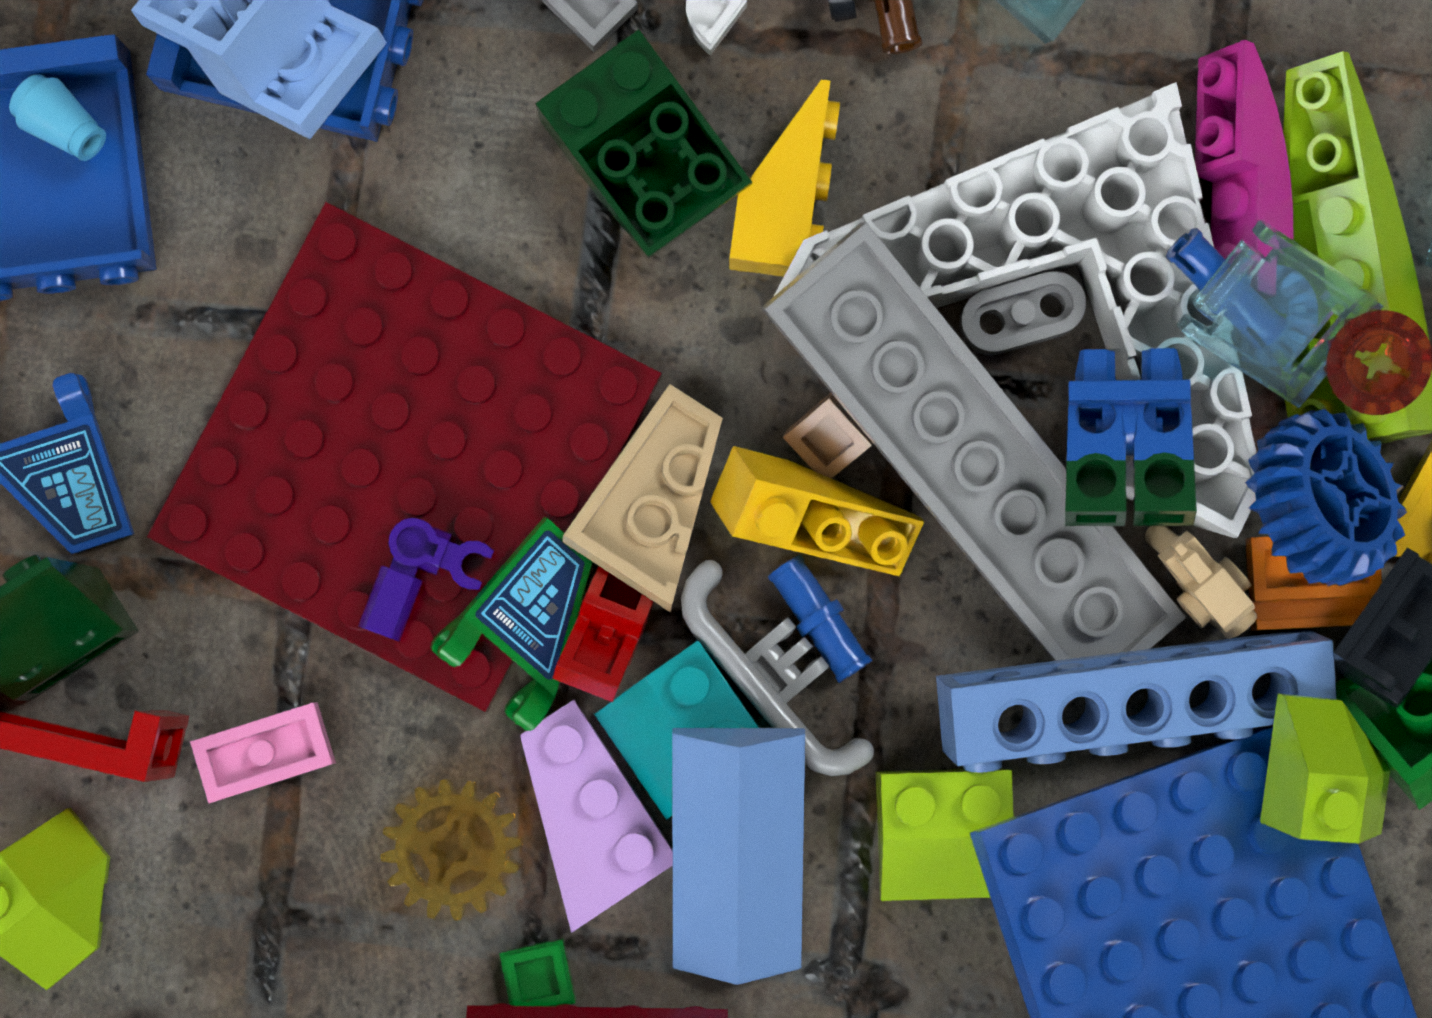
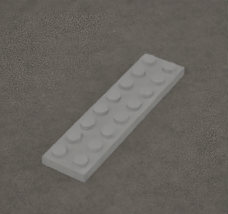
(967, 452)

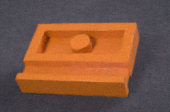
(1290, 602)

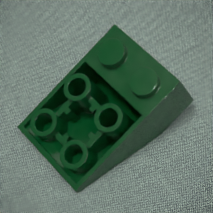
(641, 144)
(55, 623)

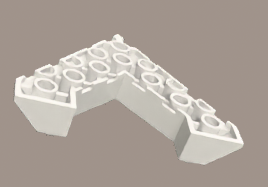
(1113, 204)

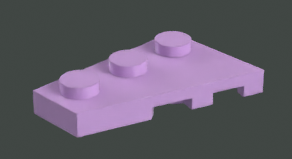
(591, 816)

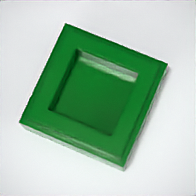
(538, 974)

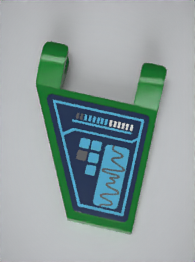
(526, 615)

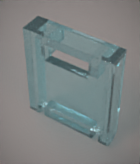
(1272, 310)

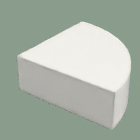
(712, 20)

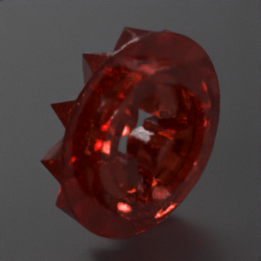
(1388, 390)

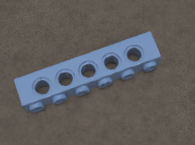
(974, 700)

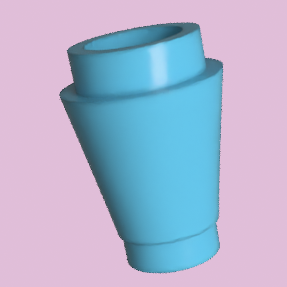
(55, 116)

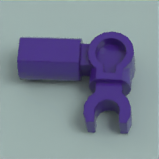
(395, 590)

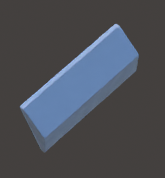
(737, 851)

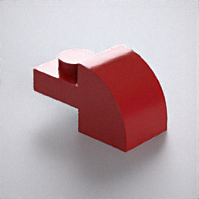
(604, 636)

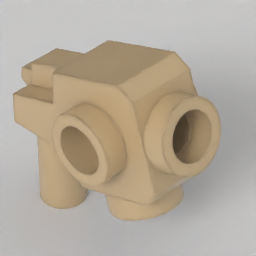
(1210, 589)

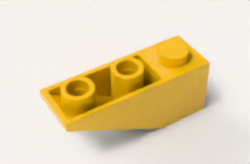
(779, 205)
(811, 514)

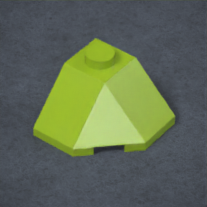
(1323, 773)
(52, 899)

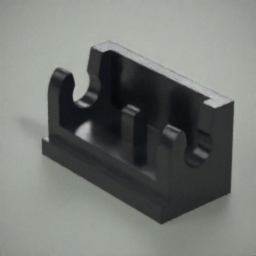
(1393, 633)

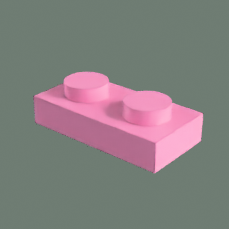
(262, 752)

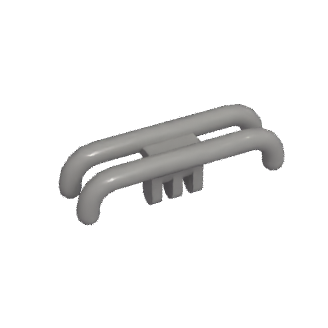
(766, 673)

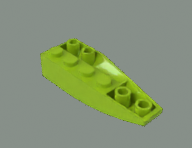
(1350, 220)

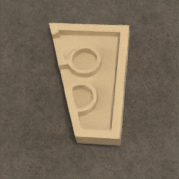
(650, 498)

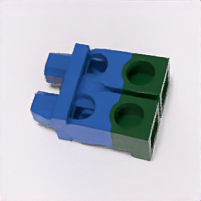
(1130, 419)

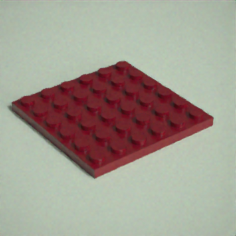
(386, 400)

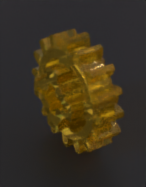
(423, 841)

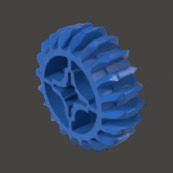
(1326, 497)

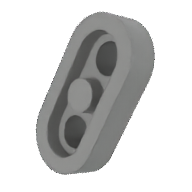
(1020, 312)

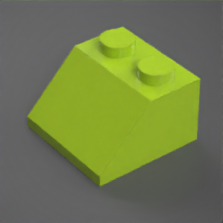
(927, 830)

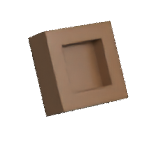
(827, 437)

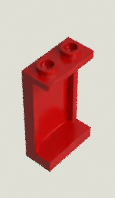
(146, 755)

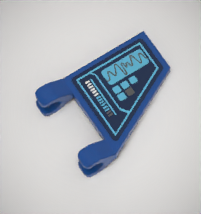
(67, 474)

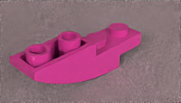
(1241, 148)

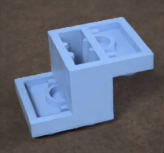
(271, 55)

